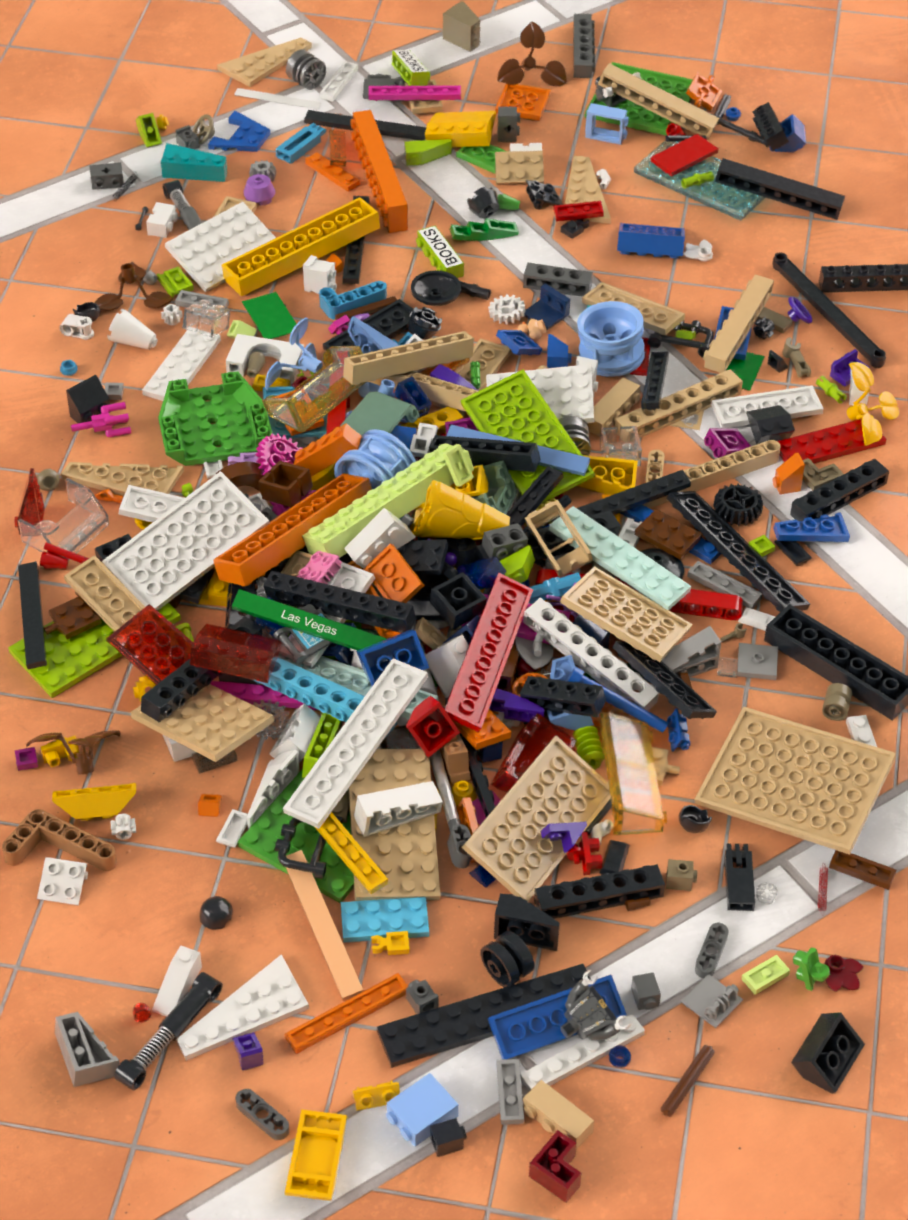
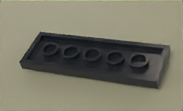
(388, 321)
(666, 682)

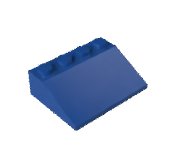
(651, 240)

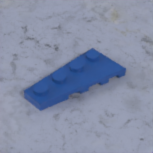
(821, 529)

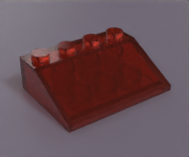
(152, 644)
(235, 652)

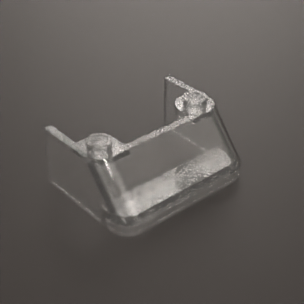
(75, 528)

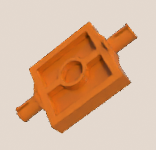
(703, 91)

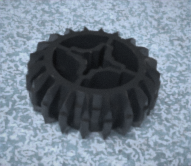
(738, 504)

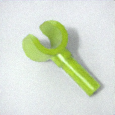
(187, 489)

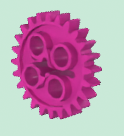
(275, 449)

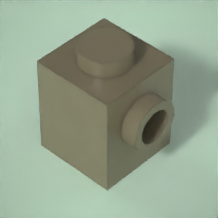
(680, 875)

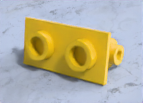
(377, 1096)

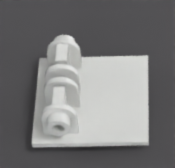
(62, 881)

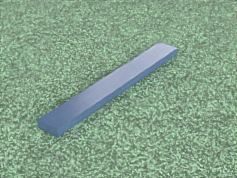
(549, 457)

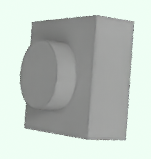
(114, 390)

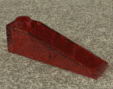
(32, 502)

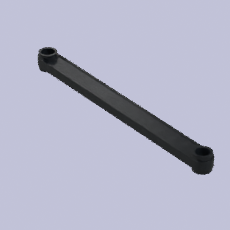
(829, 310)

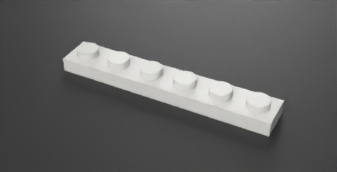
(580, 1055)

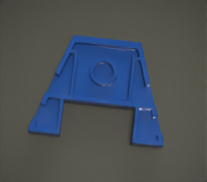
(248, 136)

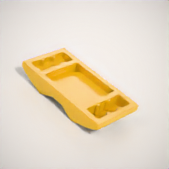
(316, 1155)

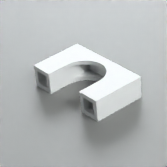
(245, 345)

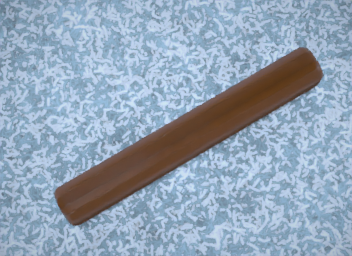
(369, 308)
(687, 1080)

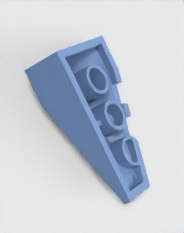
(367, 337)
(561, 670)

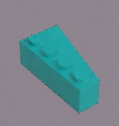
(192, 164)

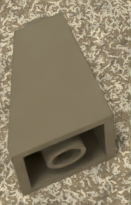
(461, 27)

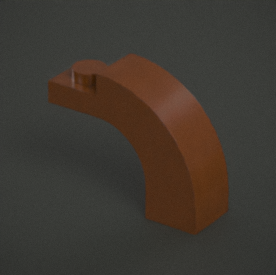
(244, 474)

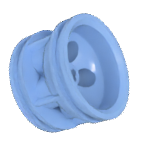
(612, 336)
(377, 458)

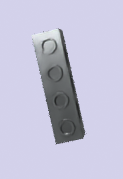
(561, 279)

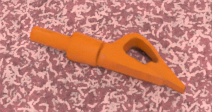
(109, 497)

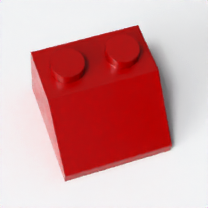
(431, 726)

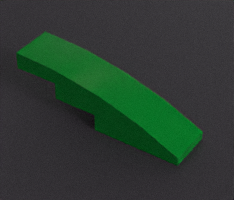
(489, 230)

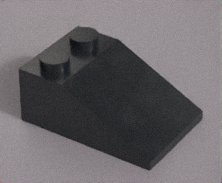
(526, 922)

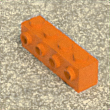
(328, 449)

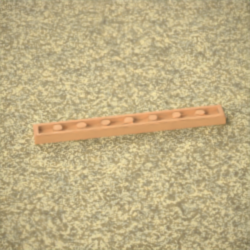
(324, 930)

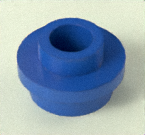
(733, 114)

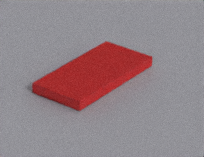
(684, 155)

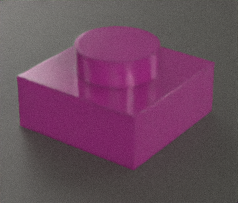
(26, 758)

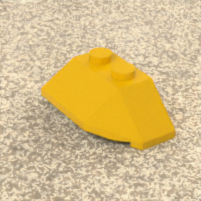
(94, 801)

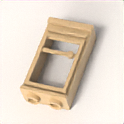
(570, 561)

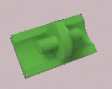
(810, 968)

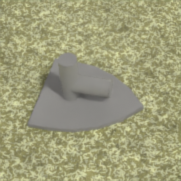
(534, 652)

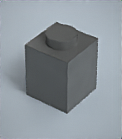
(645, 991)

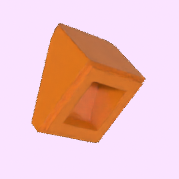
(338, 262)
(209, 805)

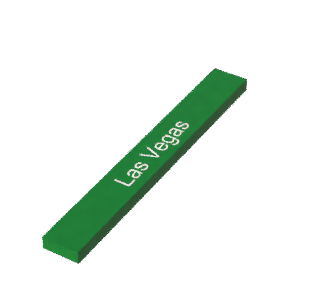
(304, 621)

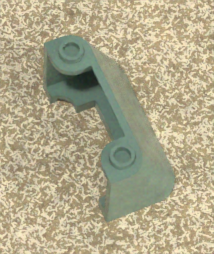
(380, 413)
(500, 489)

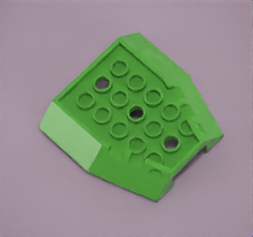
(234, 408)

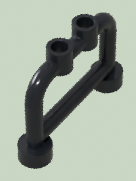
(656, 338)
(283, 847)

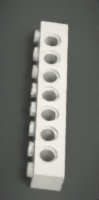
(592, 665)

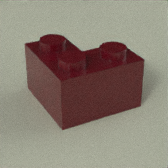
(553, 1169)

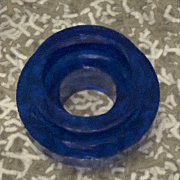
(620, 1051)

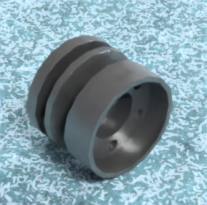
(306, 69)
(578, 432)

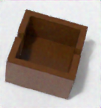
(285, 484)

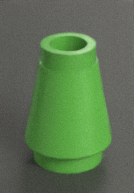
(508, 202)

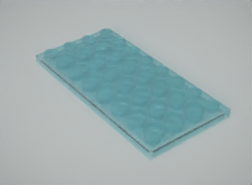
(713, 194)

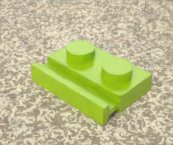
(175, 281)

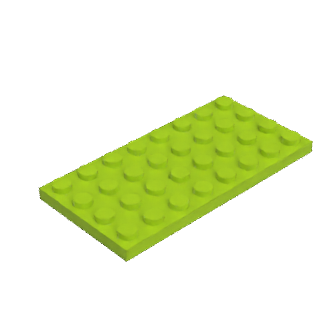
(520, 413)
(76, 657)

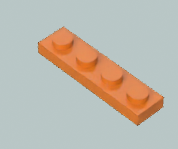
(332, 172)

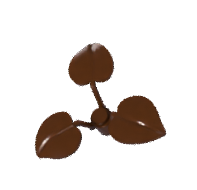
(511, 72)
(129, 274)
(84, 759)

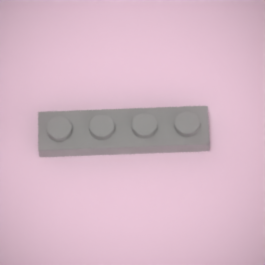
(724, 584)

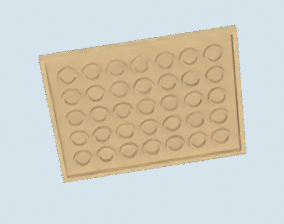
(796, 779)

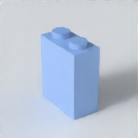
(421, 1107)

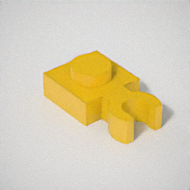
(395, 943)

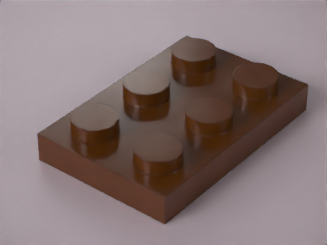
(668, 534)

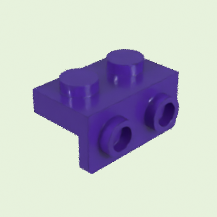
(841, 370)

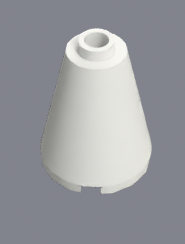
(130, 331)

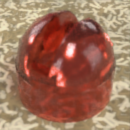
(141, 1012)

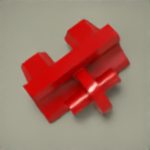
(583, 853)

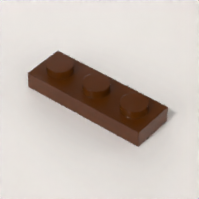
(863, 869)

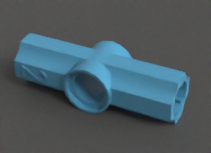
(554, 587)

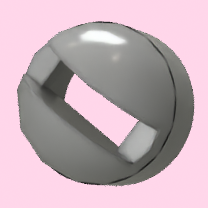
(150, 278)

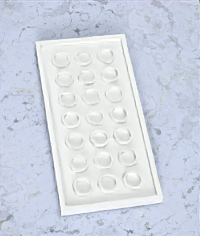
(185, 541)

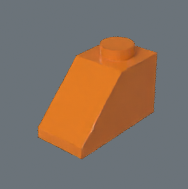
(789, 475)

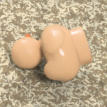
(535, 328)

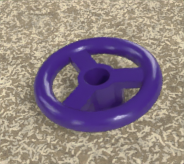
(798, 311)

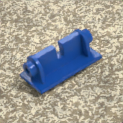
(676, 727)

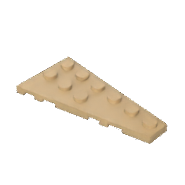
(585, 187)

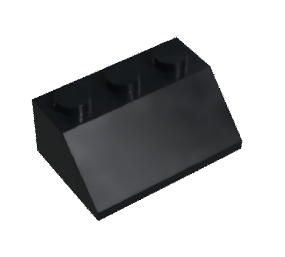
(828, 1052)

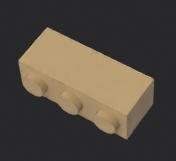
(557, 1113)

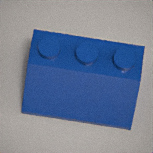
(401, 647)

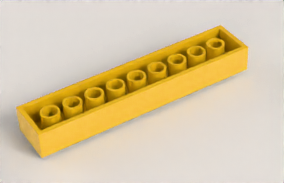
(293, 248)

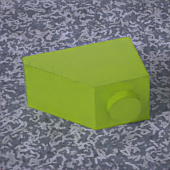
(148, 129)
(519, 564)

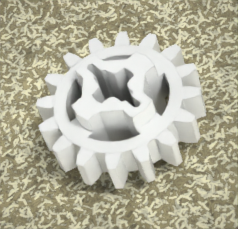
(506, 309)

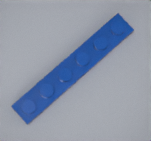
(702, 550)

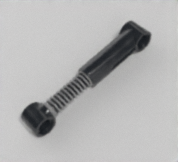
(204, 989)

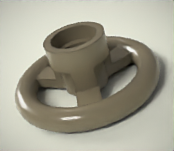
(205, 130)

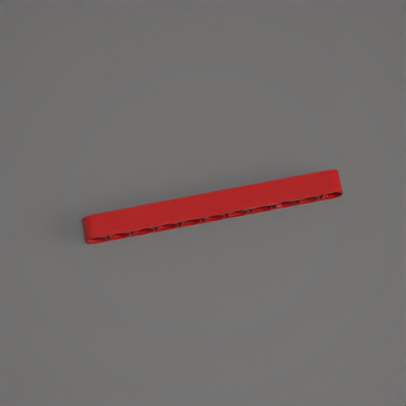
(694, 603)

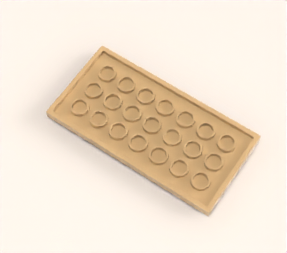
(552, 790)
(406, 851)

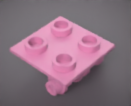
(320, 565)

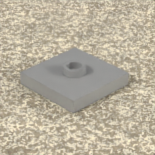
(757, 661)

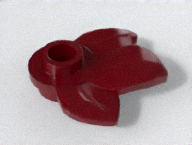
(844, 975)

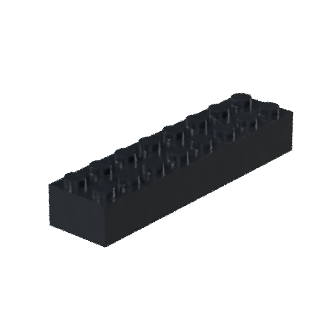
(839, 660)

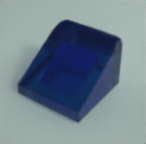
(482, 876)

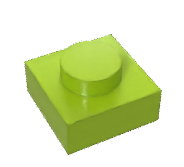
(684, 334)
(762, 545)

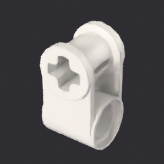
(77, 325)

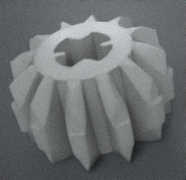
(264, 168)

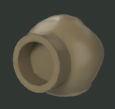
(48, 479)

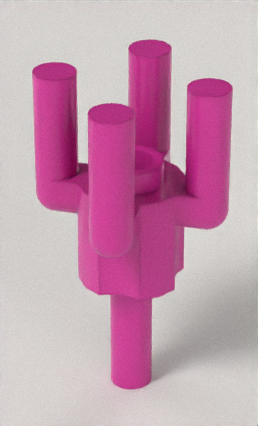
(104, 421)

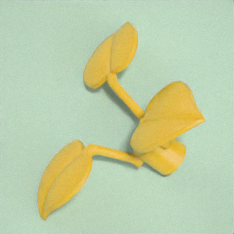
(871, 427)

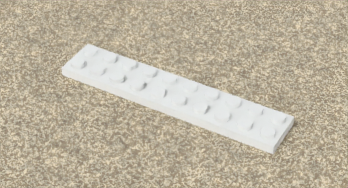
(355, 743)

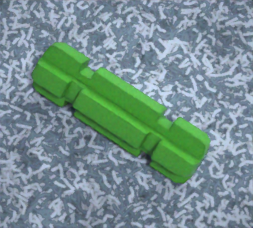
(475, 374)

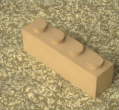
(614, 404)

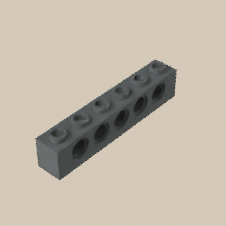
(583, 46)

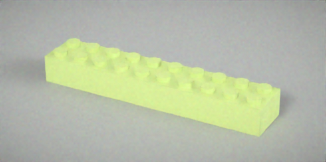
(397, 495)

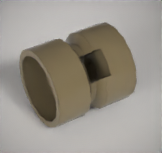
(837, 702)

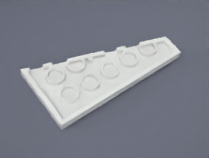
(255, 1005)

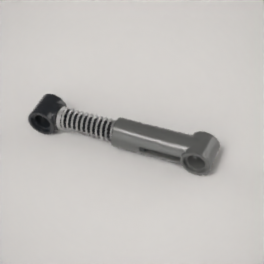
(174, 191)

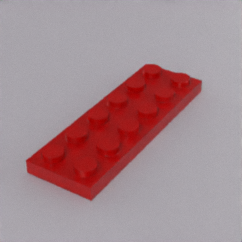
(828, 443)

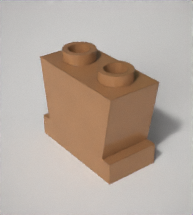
(456, 760)

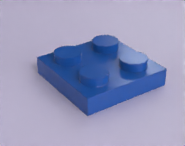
(519, 342)

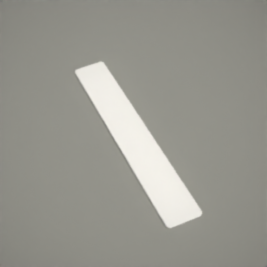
(277, 98)

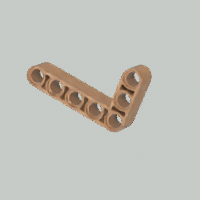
(44, 826)

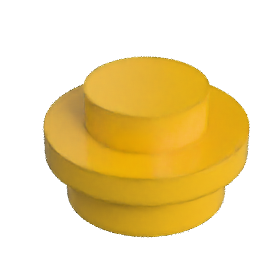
(162, 122)

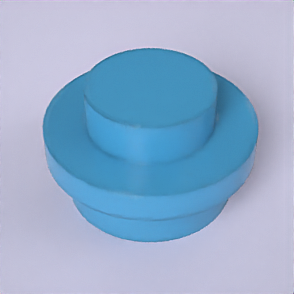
(68, 367)

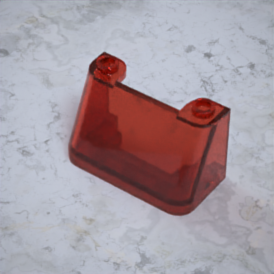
(526, 748)

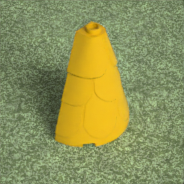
(454, 515)

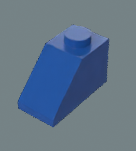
(557, 353)

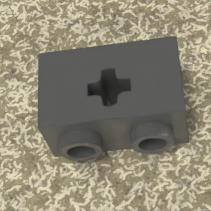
(507, 124)
(106, 175)

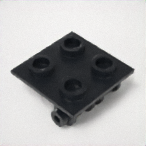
(542, 193)

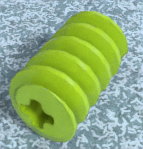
(589, 746)

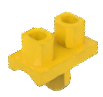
(55, 750)

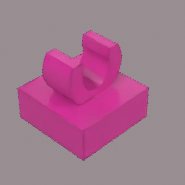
(339, 325)

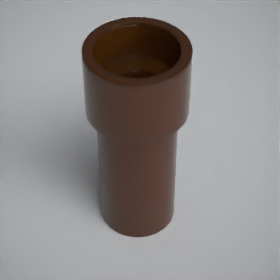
(633, 904)

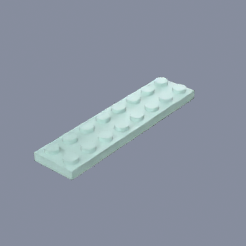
(624, 560)

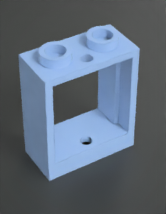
(605, 134)

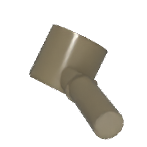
(738, 633)

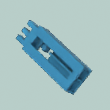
(300, 143)

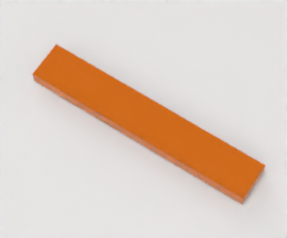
(346, 1013)

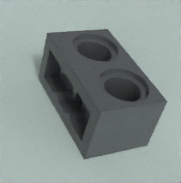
(504, 541)

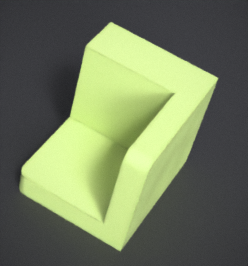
(240, 327)

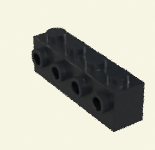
(769, 127)
(564, 696)

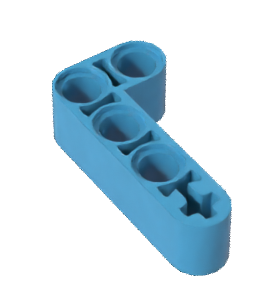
(335, 304)

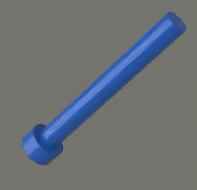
(621, 703)

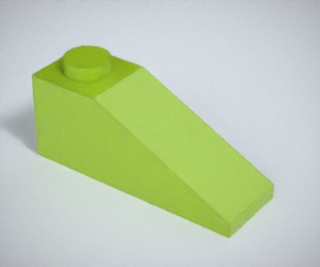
(426, 151)

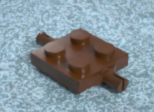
(72, 618)

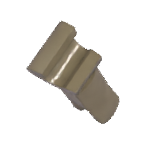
(796, 357)

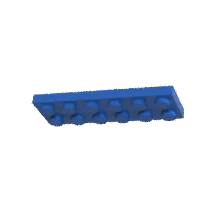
(540, 1021)

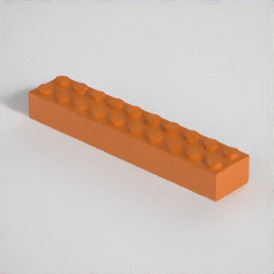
(379, 172)
(284, 533)

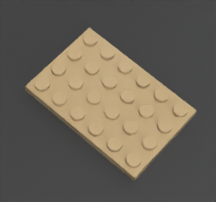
(626, 614)
(210, 722)

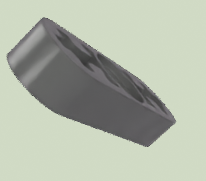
(710, 942)
(266, 1123)

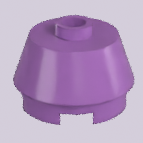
(259, 189)

